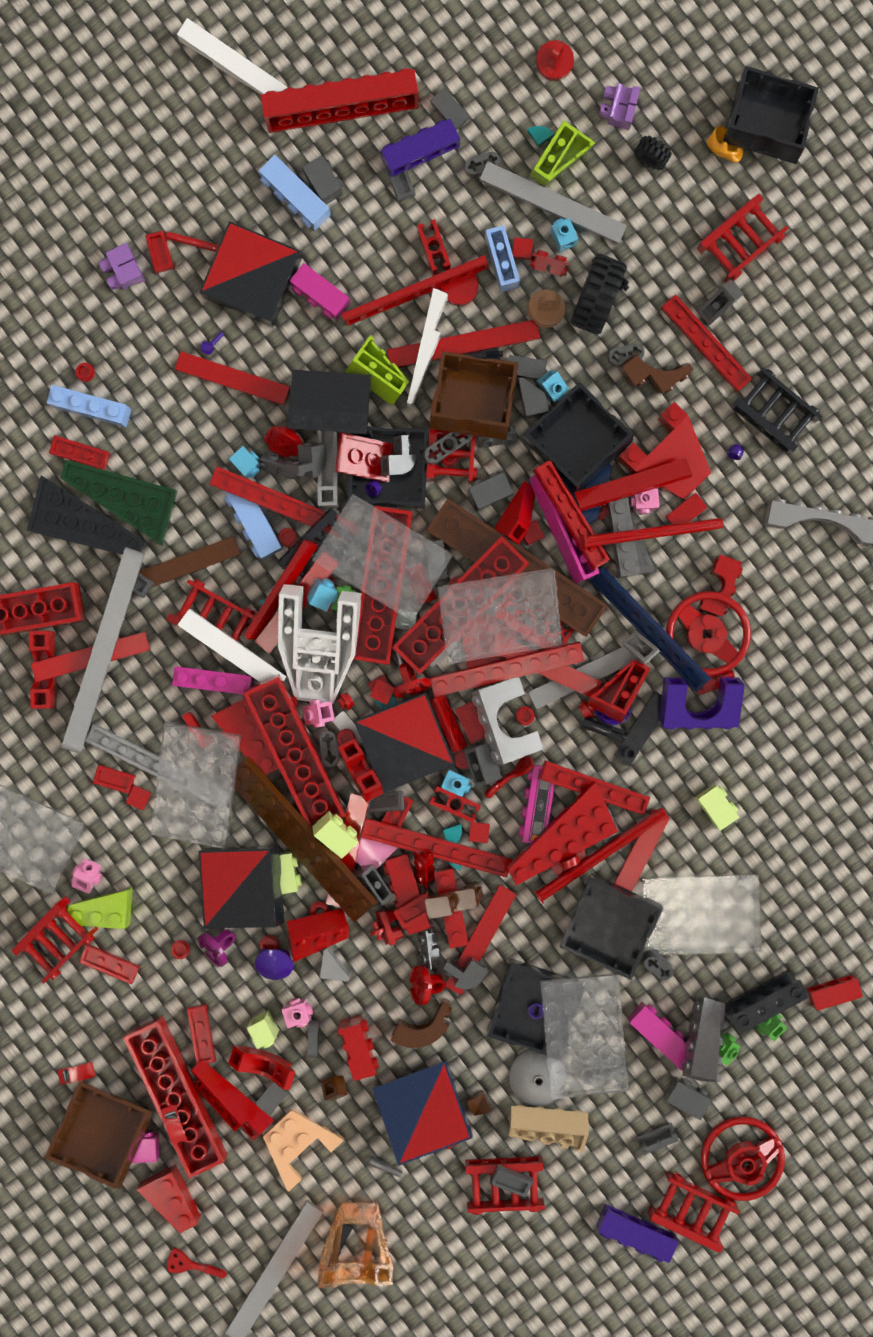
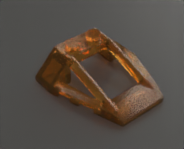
(362, 1271)

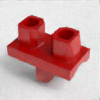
(389, 935)

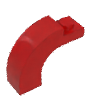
(262, 1063)

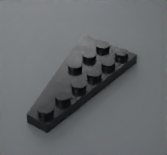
(70, 519)

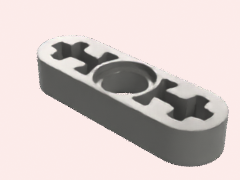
(439, 457)

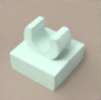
(404, 623)

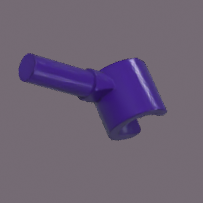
(208, 348)

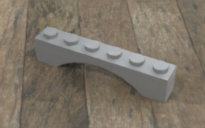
(328, 478)
(782, 515)

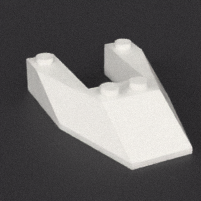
(316, 658)

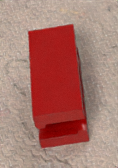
(434, 240)
(458, 811)
(834, 992)

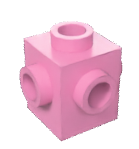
(650, 502)
(318, 713)
(86, 875)
(291, 1014)

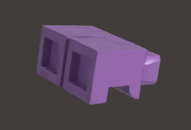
(623, 105)
(124, 265)

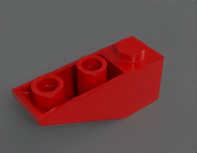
(517, 516)

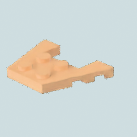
(292, 1136)

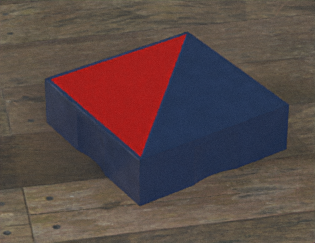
(422, 1113)

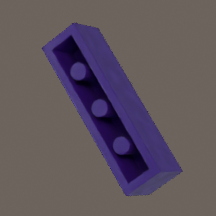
(420, 148)
(637, 1233)

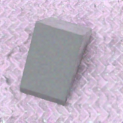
(640, 647)
(332, 967)

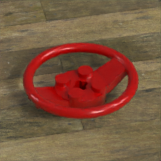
(717, 642)
(732, 1166)

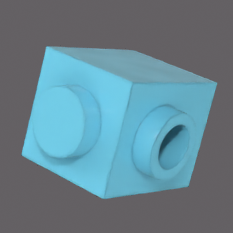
(563, 234)
(553, 385)
(246, 462)
(322, 594)
(456, 783)

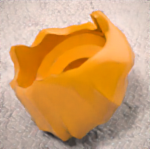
(721, 148)

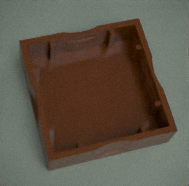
(473, 395)
(99, 1135)

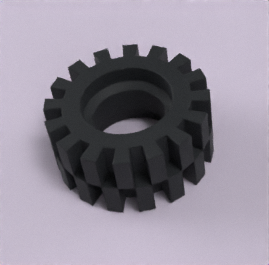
(653, 153)

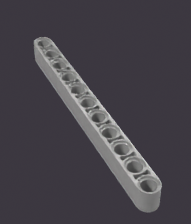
(103, 650)

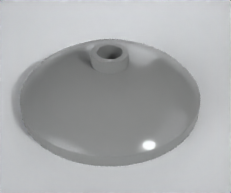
(522, 1078)

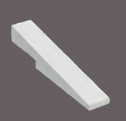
(227, 59)
(428, 343)
(227, 647)

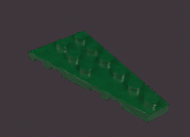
(133, 500)

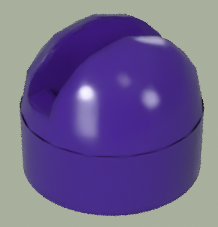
(735, 452)
(370, 491)
(532, 1009)

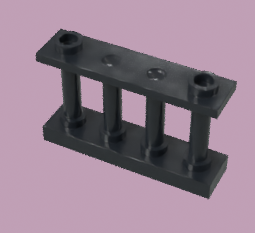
(772, 430)
(314, 532)
(765, 1001)

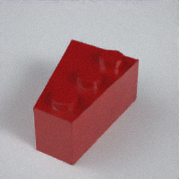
(619, 693)
(316, 933)
(358, 1047)
(171, 1198)

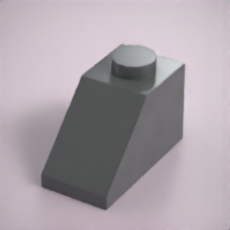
(720, 302)
(533, 399)

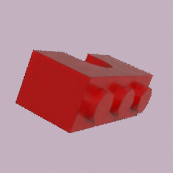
(727, 571)
(363, 777)

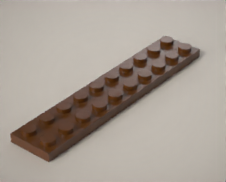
(474, 538)
(300, 840)

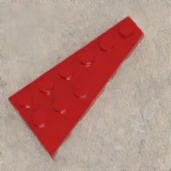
(569, 833)

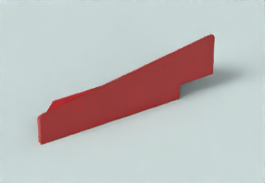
(229, 1102)

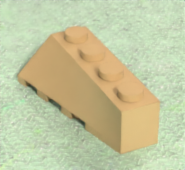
(549, 1126)

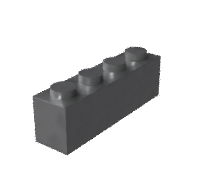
(630, 556)
(704, 1041)

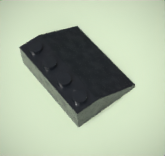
(329, 401)

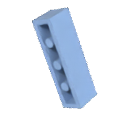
(294, 192)
(88, 406)
(256, 526)

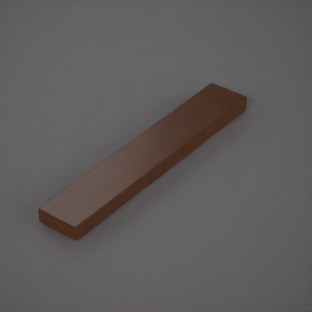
(192, 561)

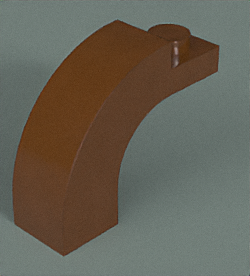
(423, 1035)

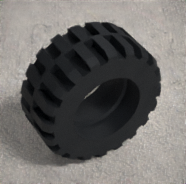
(598, 294)

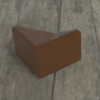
(334, 1088)
(478, 1103)

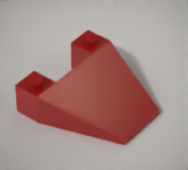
(678, 445)

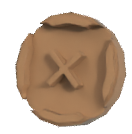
(546, 308)

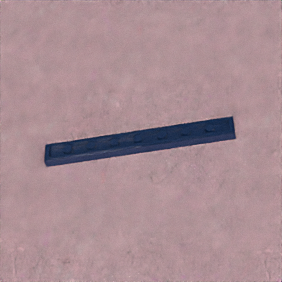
(650, 629)

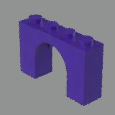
(723, 714)

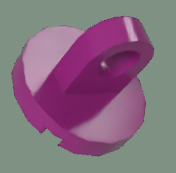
(216, 946)

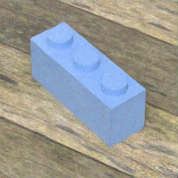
(502, 258)

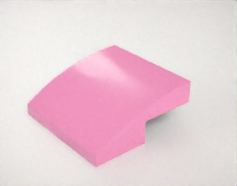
(373, 852)

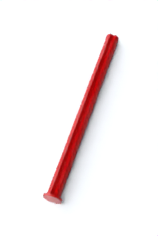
(647, 533)
(601, 854)

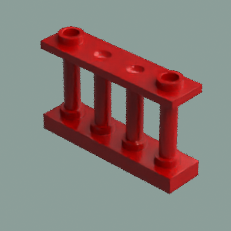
(739, 220)
(435, 470)
(197, 586)
(37, 934)
(476, 1167)
(694, 1231)

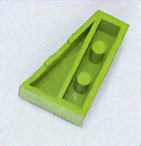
(561, 152)
(386, 377)
(104, 911)

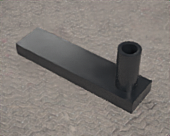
(640, 730)

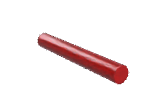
(191, 241)

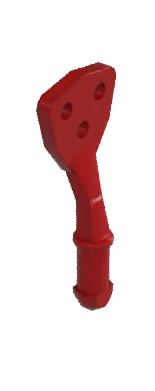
(523, 766)
(190, 1265)

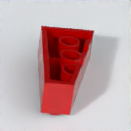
(240, 720)

